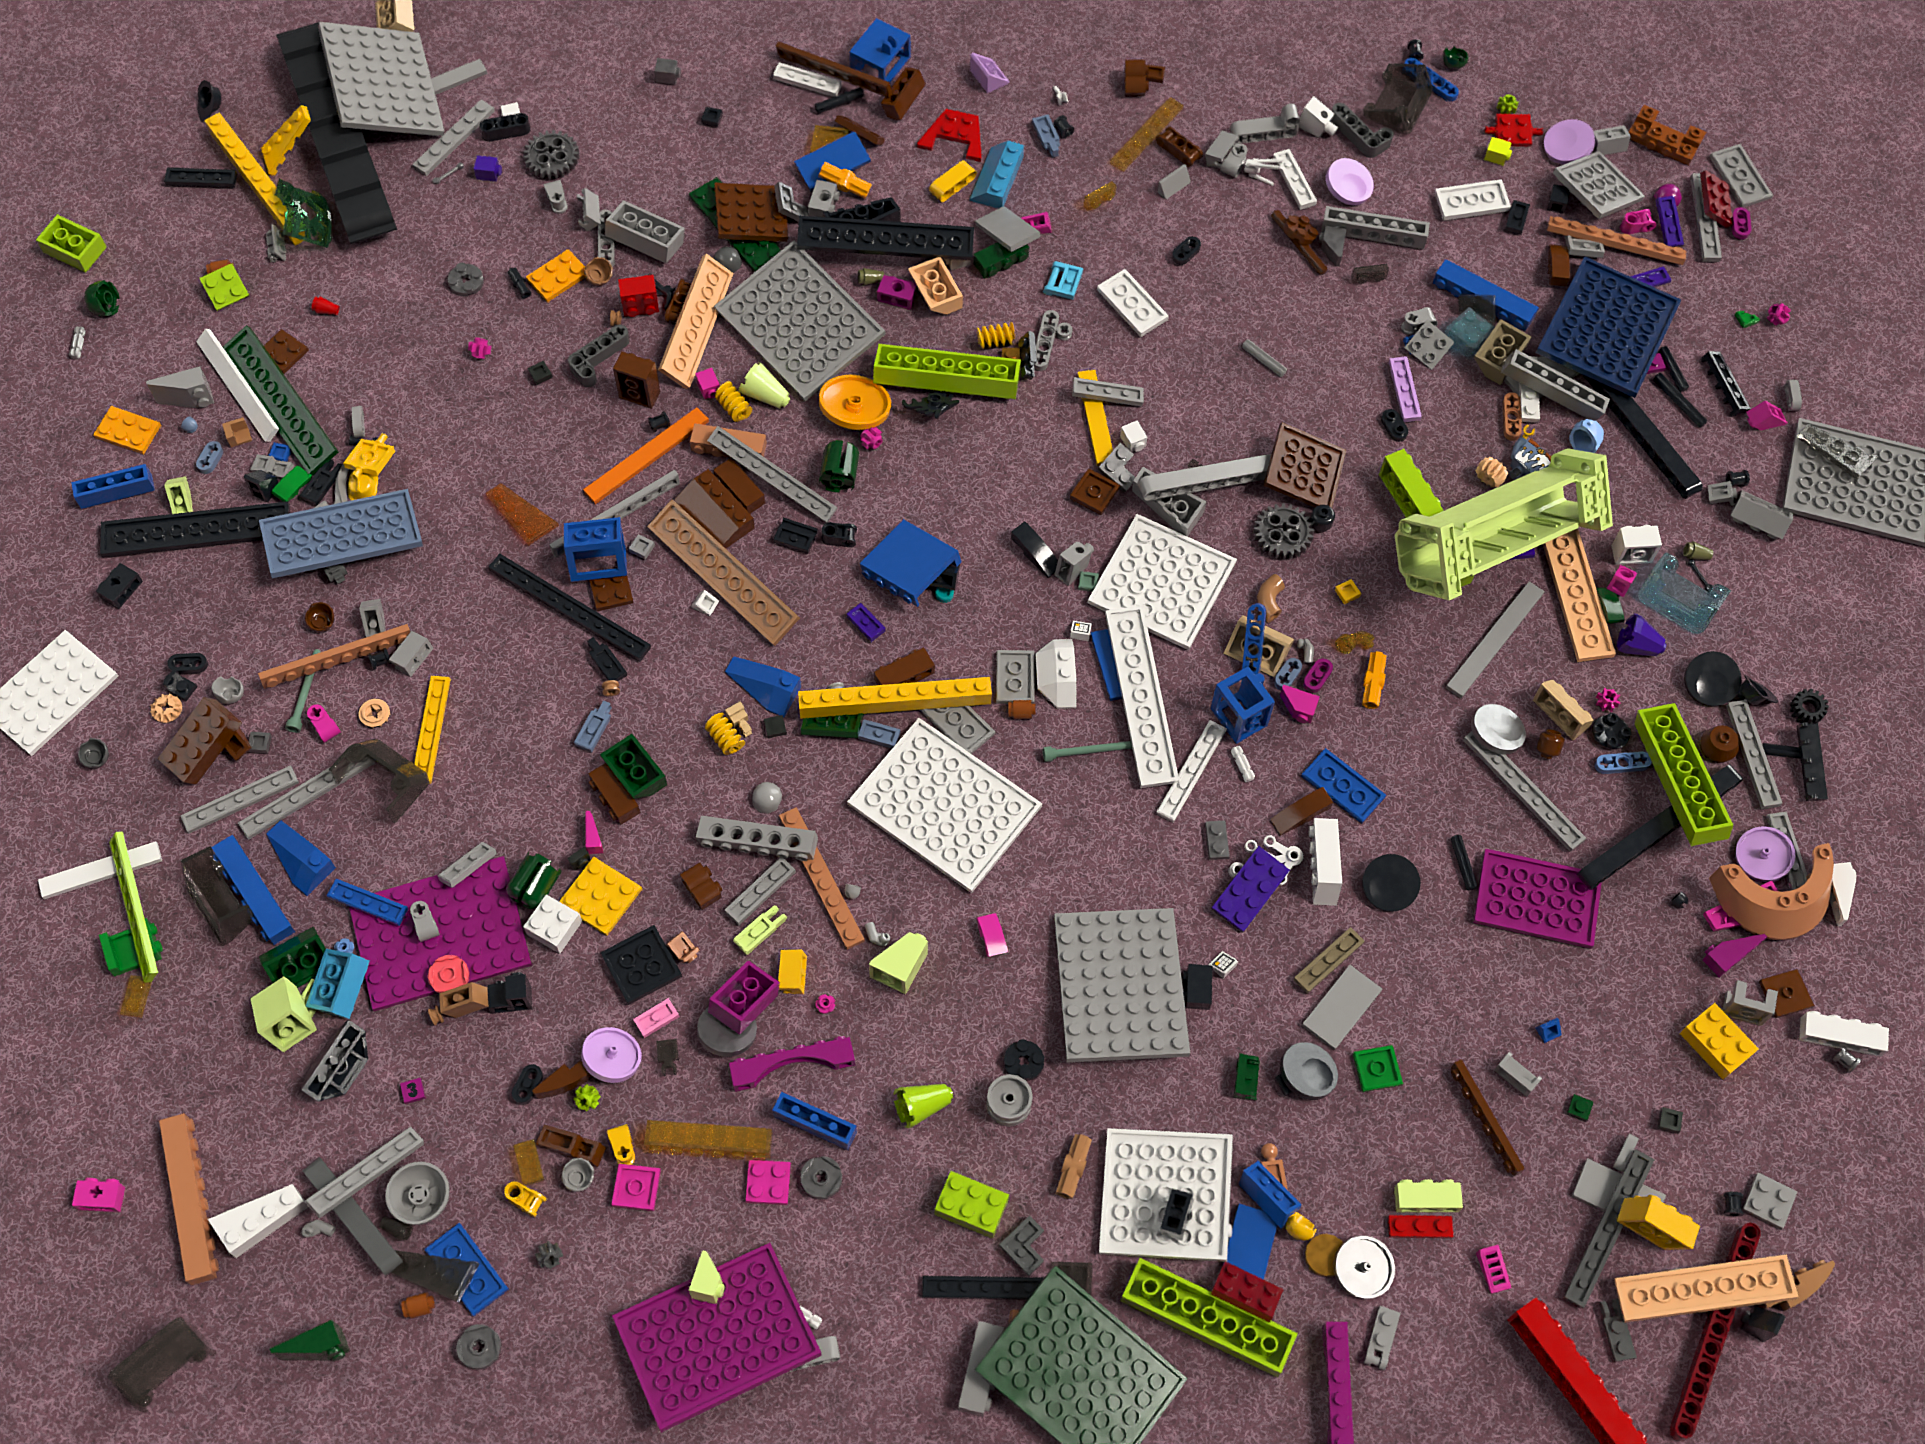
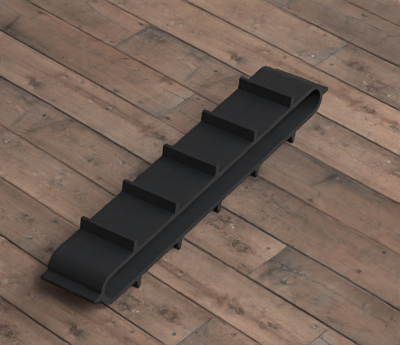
(339, 148)

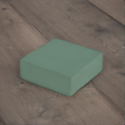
(1088, 581)

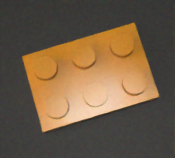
(557, 275)
(127, 430)

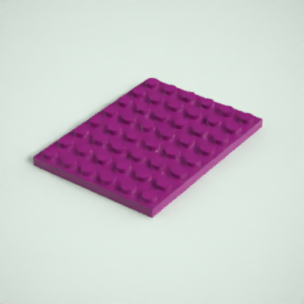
(473, 922)
(705, 1352)

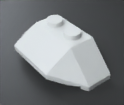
(1057, 673)

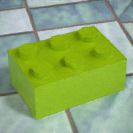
(71, 243)
(971, 1204)

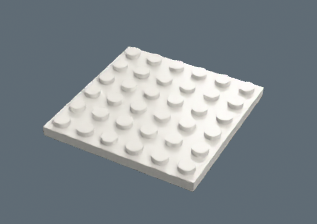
(1165, 574)
(1138, 1184)

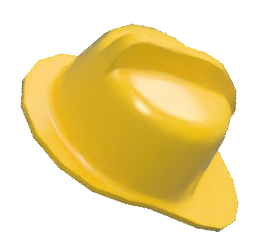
(363, 487)

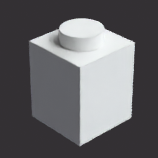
(1133, 436)

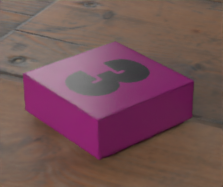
(412, 1090)

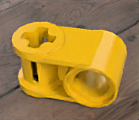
(621, 1142)
(527, 1201)

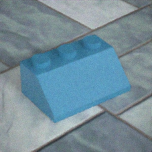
(337, 983)

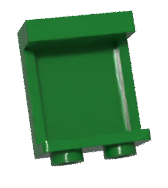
(121, 951)

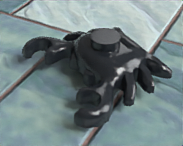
(934, 404)

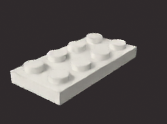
(1472, 199)
(1132, 302)

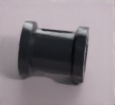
(1415, 50)
(1063, 126)
(659, 421)
(1738, 478)
(379, 658)
(1733, 1204)

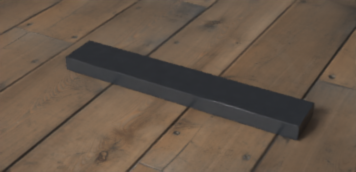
(979, 1287)

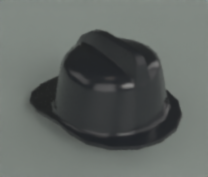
(208, 100)
(1755, 692)

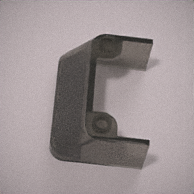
(408, 779)
(213, 897)
(158, 1360)

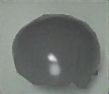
(728, 258)
(93, 753)

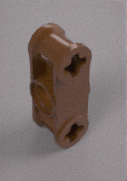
(1179, 146)
(675, 307)

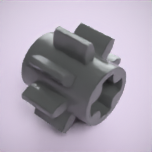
(336, 573)
(549, 1255)

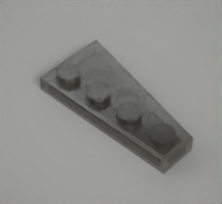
(1847, 458)
(436, 1274)

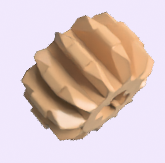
(1491, 472)

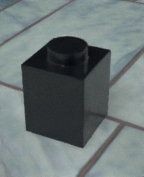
(1558, 199)

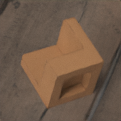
(237, 432)

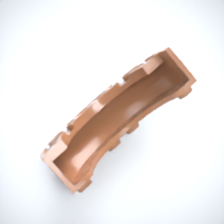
(1774, 912)

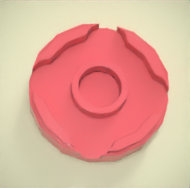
(448, 973)

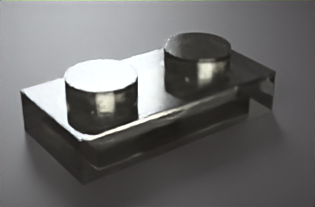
(1369, 273)

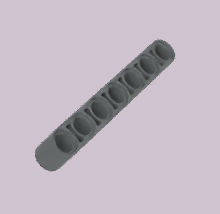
(356, 1221)

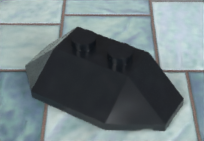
(337, 1063)

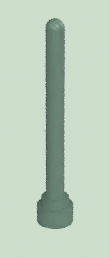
(294, 723)
(1051, 753)

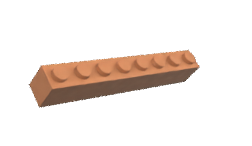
(188, 1199)

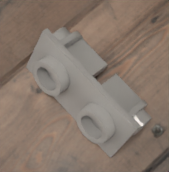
(276, 244)

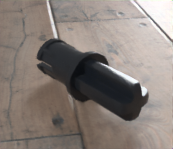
(519, 283)

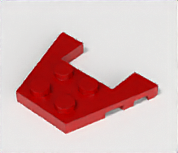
(955, 127)

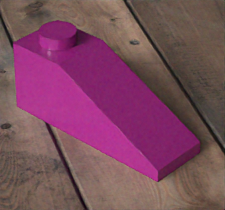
(1729, 953)

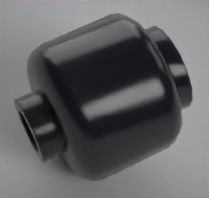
(1322, 518)

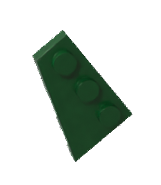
(833, 726)

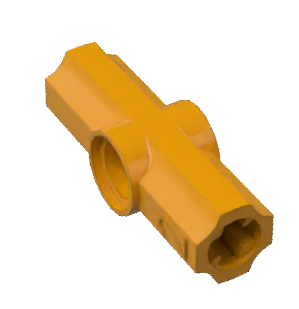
(845, 180)
(1374, 680)

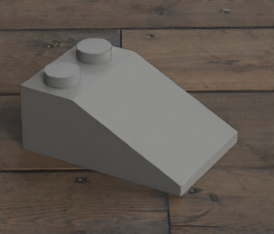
(183, 389)

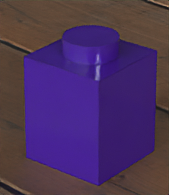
(487, 168)

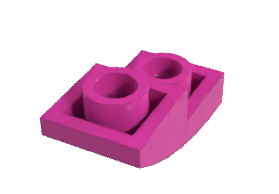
(992, 934)

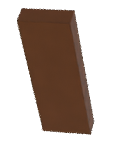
(860, 130)

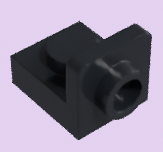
(179, 685)

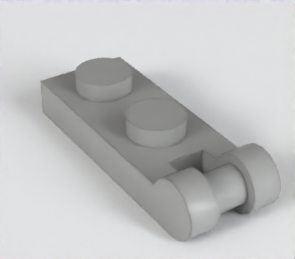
(1382, 1337)

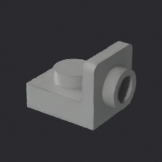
(1722, 493)

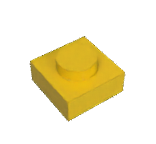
(1347, 591)

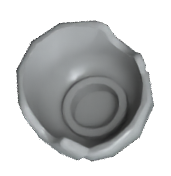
(227, 690)
(766, 797)
(577, 1174)

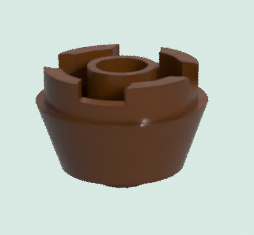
(1720, 743)

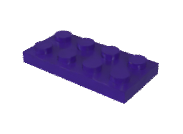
(1250, 889)

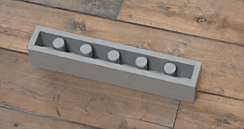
(1555, 385)

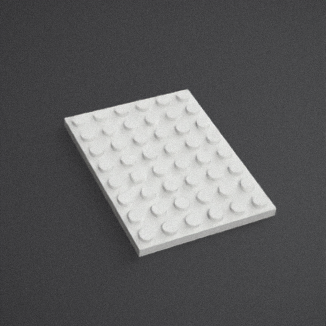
(945, 804)

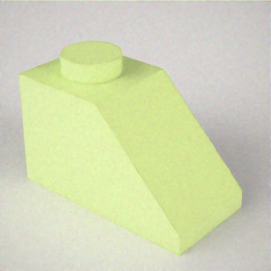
(179, 495)
(706, 1281)

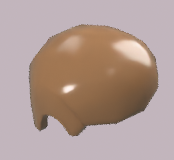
(598, 271)

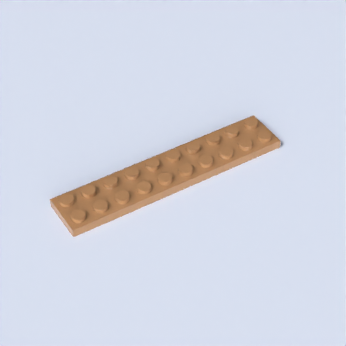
(723, 572)

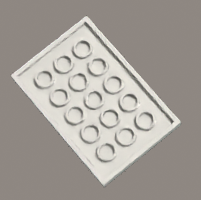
(51, 691)

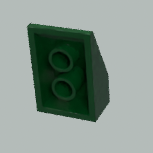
(317, 1344)

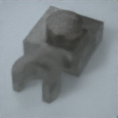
(667, 1052)

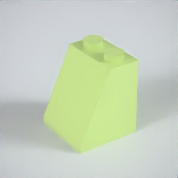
(900, 962)
(282, 1015)

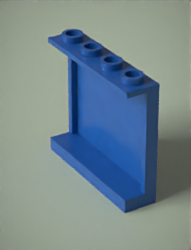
(908, 561)

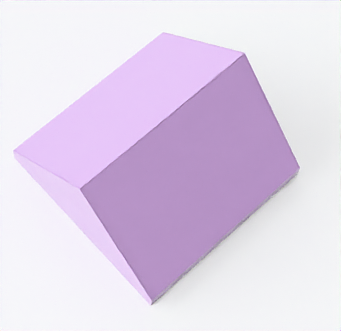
(987, 72)

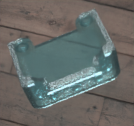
(1679, 597)

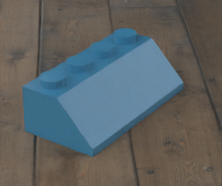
(998, 174)

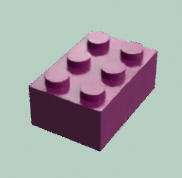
(743, 997)

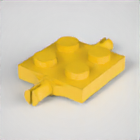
(369, 457)

